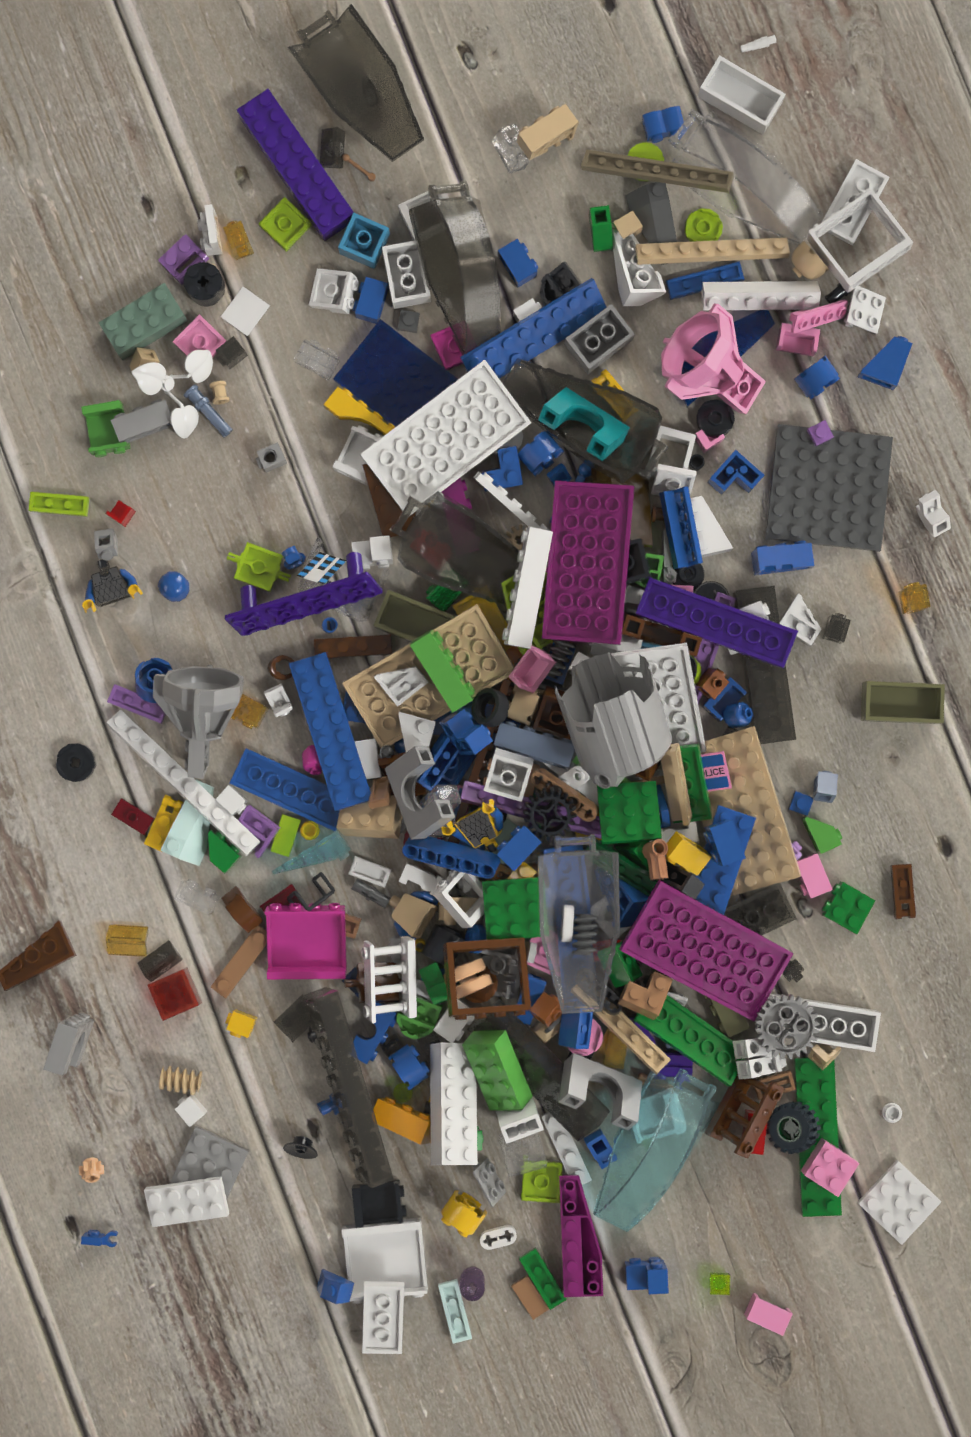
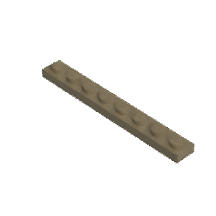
(657, 171)

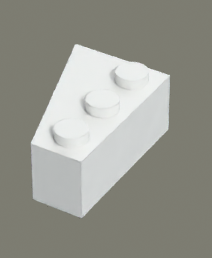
(710, 534)

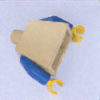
(413, 914)

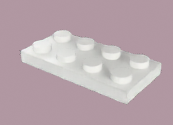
(859, 180)
(186, 1201)
(383, 1317)

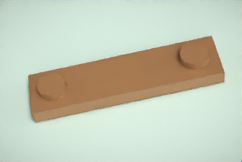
(241, 962)

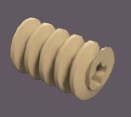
(178, 1080)

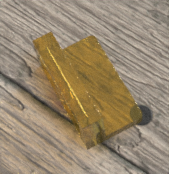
(127, 940)

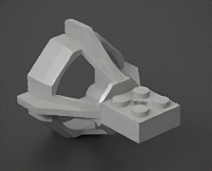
(199, 706)

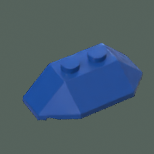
(448, 765)

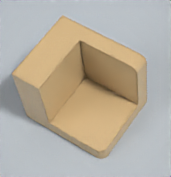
(628, 225)
(142, 357)
(823, 1054)

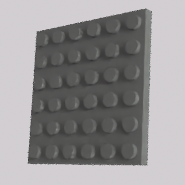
(829, 490)

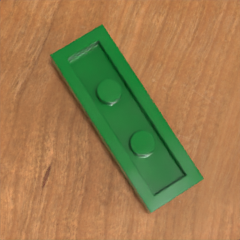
(542, 1278)

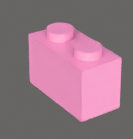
(813, 876)

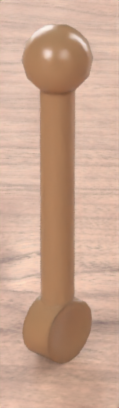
(371, 176)

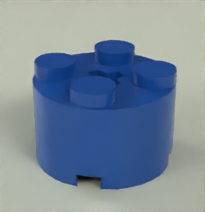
(816, 376)
(540, 453)
(145, 677)
(409, 1066)

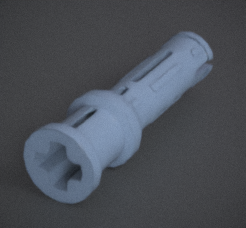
(202, 404)

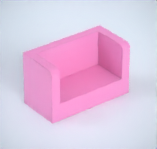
(801, 343)
(532, 669)
(767, 1315)

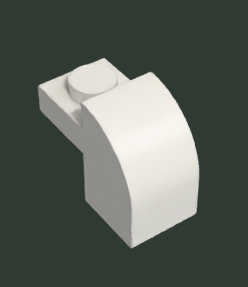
(932, 514)

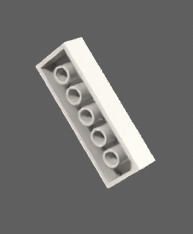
(838, 1024)
(452, 1106)

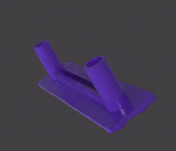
(305, 603)

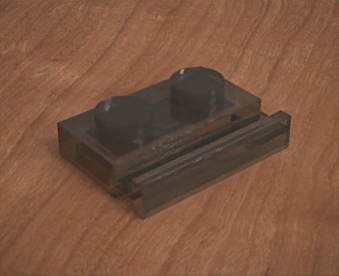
(294, 1019)

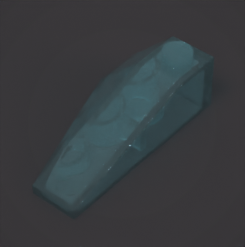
(326, 850)

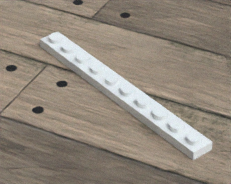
(184, 785)

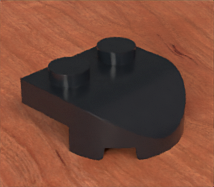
(558, 283)

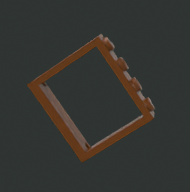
(482, 945)

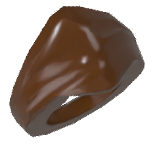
(272, 667)

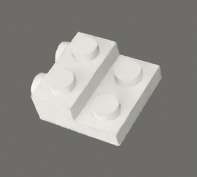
(209, 226)
(334, 291)

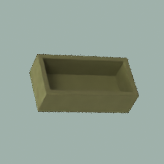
(408, 617)
(902, 702)

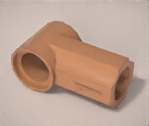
(657, 859)

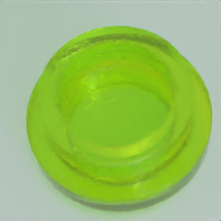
(402, 1093)

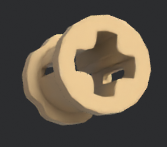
(219, 392)

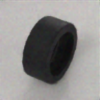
(480, 702)

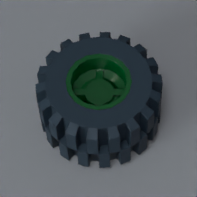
(793, 1127)

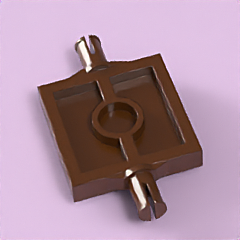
(380, 980)

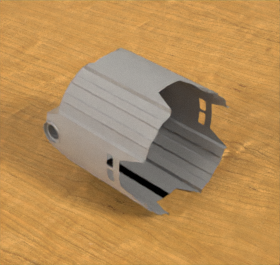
(626, 719)

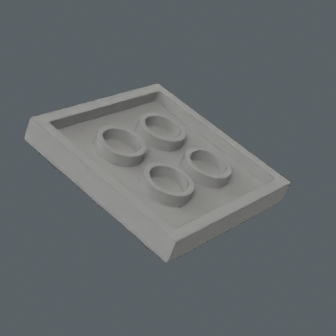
(210, 1157)

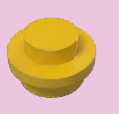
(309, 830)

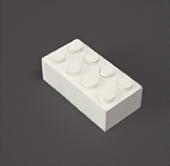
(741, 95)

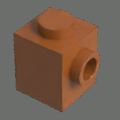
(712, 683)
(546, 1009)

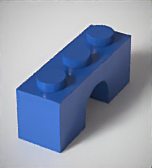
(365, 1046)

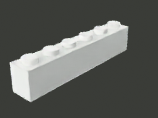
(761, 295)
(528, 587)

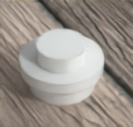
(891, 1112)

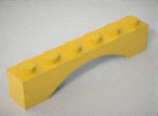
(347, 408)

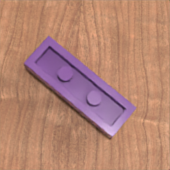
(132, 702)

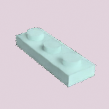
(455, 1311)

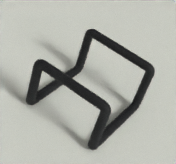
(325, 896)

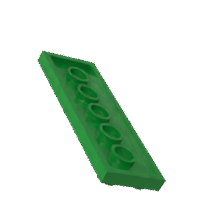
(694, 1039)

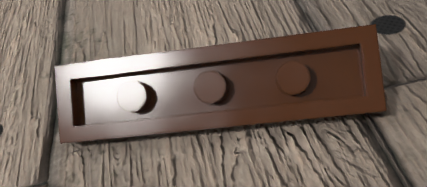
(354, 646)

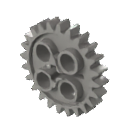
(801, 1037)

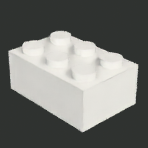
(405, 275)

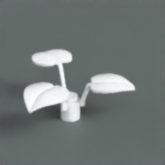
(153, 377)

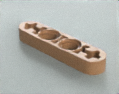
(588, 804)

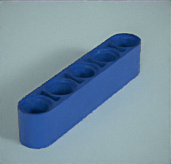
(452, 856)

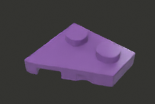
(260, 827)

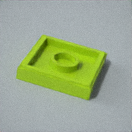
(285, 224)
(542, 1184)

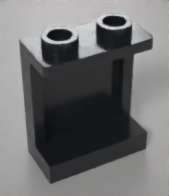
(378, 1203)

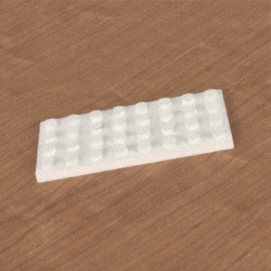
(446, 437)

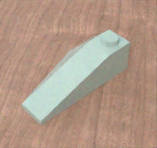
(189, 833)

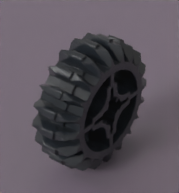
(547, 808)

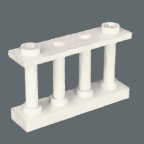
(407, 986)

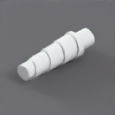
(758, 44)

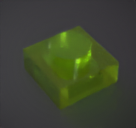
(719, 1284)

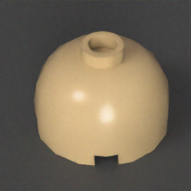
(807, 262)

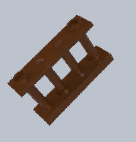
(729, 1106)

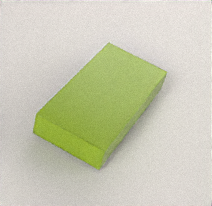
(286, 835)

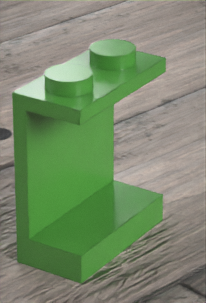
(100, 428)

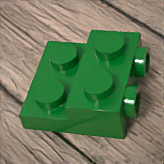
(848, 907)

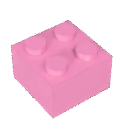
(829, 1167)

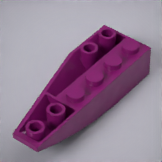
(579, 1242)

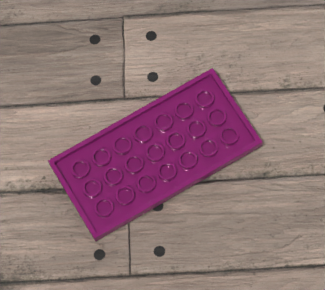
(588, 562)
(706, 950)

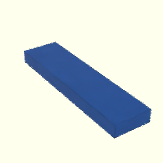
(692, 283)

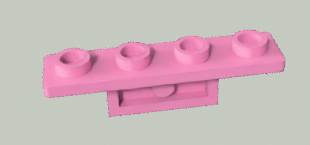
(818, 316)

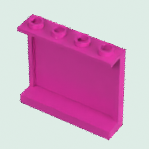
(306, 942)

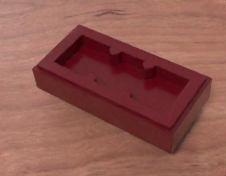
(133, 816)

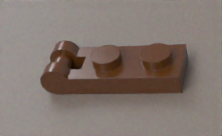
(903, 890)

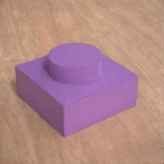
(820, 433)

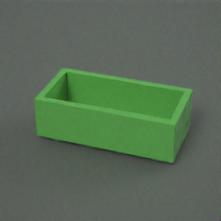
(442, 670)
(497, 1070)

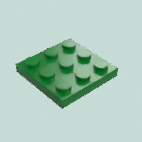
(629, 813)
(511, 908)

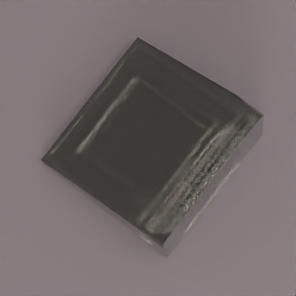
(392, 1045)

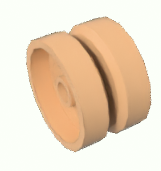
(468, 980)

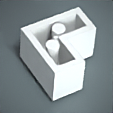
(375, 552)

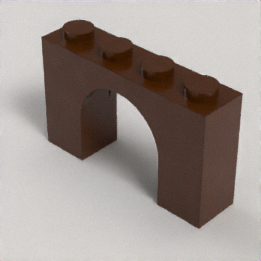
(659, 634)

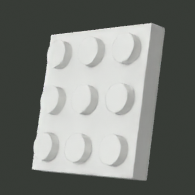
(899, 1202)

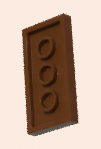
(384, 505)

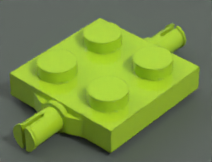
(258, 567)

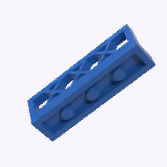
(678, 528)

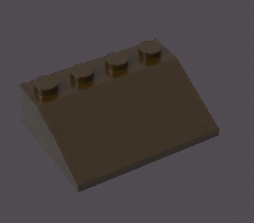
(641, 512)

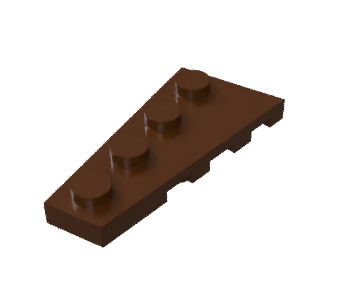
(45, 953)

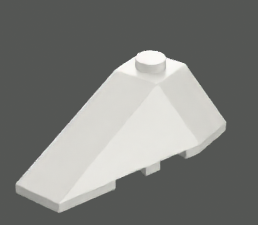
(635, 282)

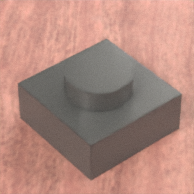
(408, 321)

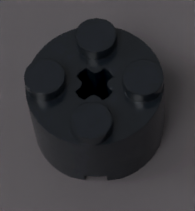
(197, 276)

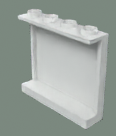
(386, 1255)

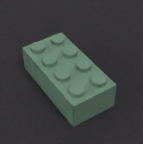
(143, 321)

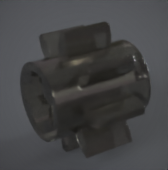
(793, 971)

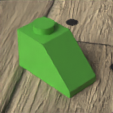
(822, 835)

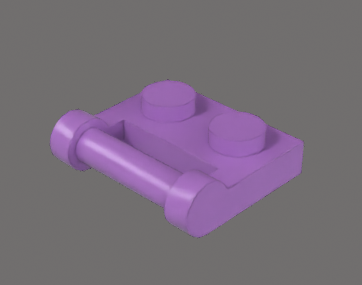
(179, 254)

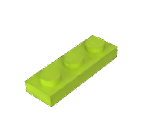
(58, 504)

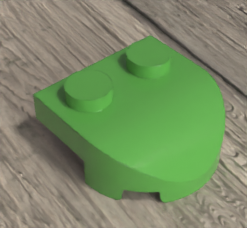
(424, 1022)

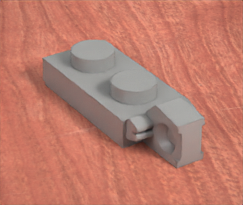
(669, 574)

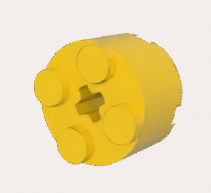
(463, 1213)

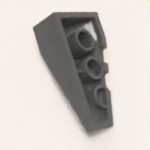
(654, 212)

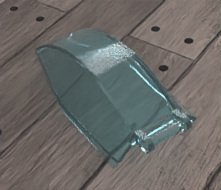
(655, 1149)

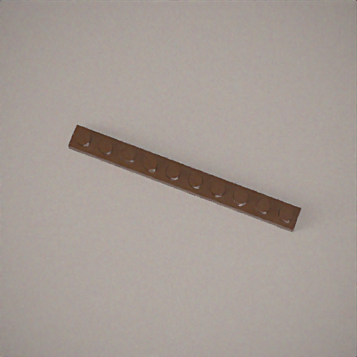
(480, 762)

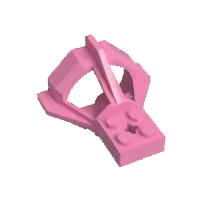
(719, 372)

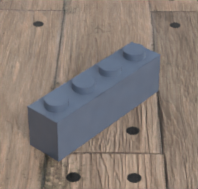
(533, 745)

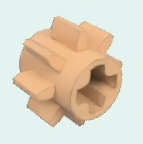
(91, 1170)

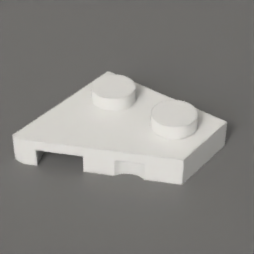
(801, 619)
(401, 683)
(415, 730)

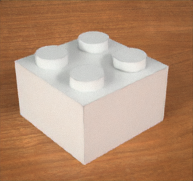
(508, 774)

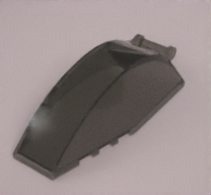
(359, 81)
(459, 264)

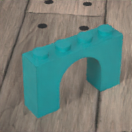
(571, 406)

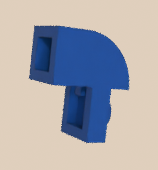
(599, 1147)

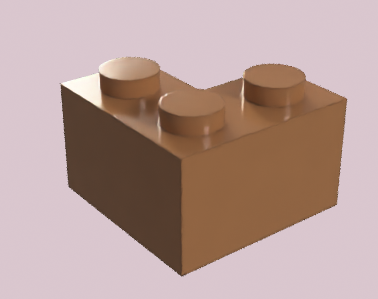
(646, 1000)

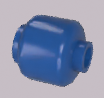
(737, 715)

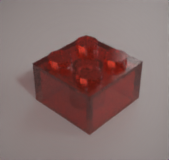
(174, 994)

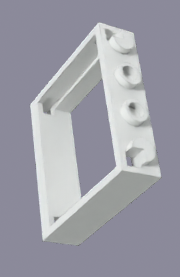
(832, 220)

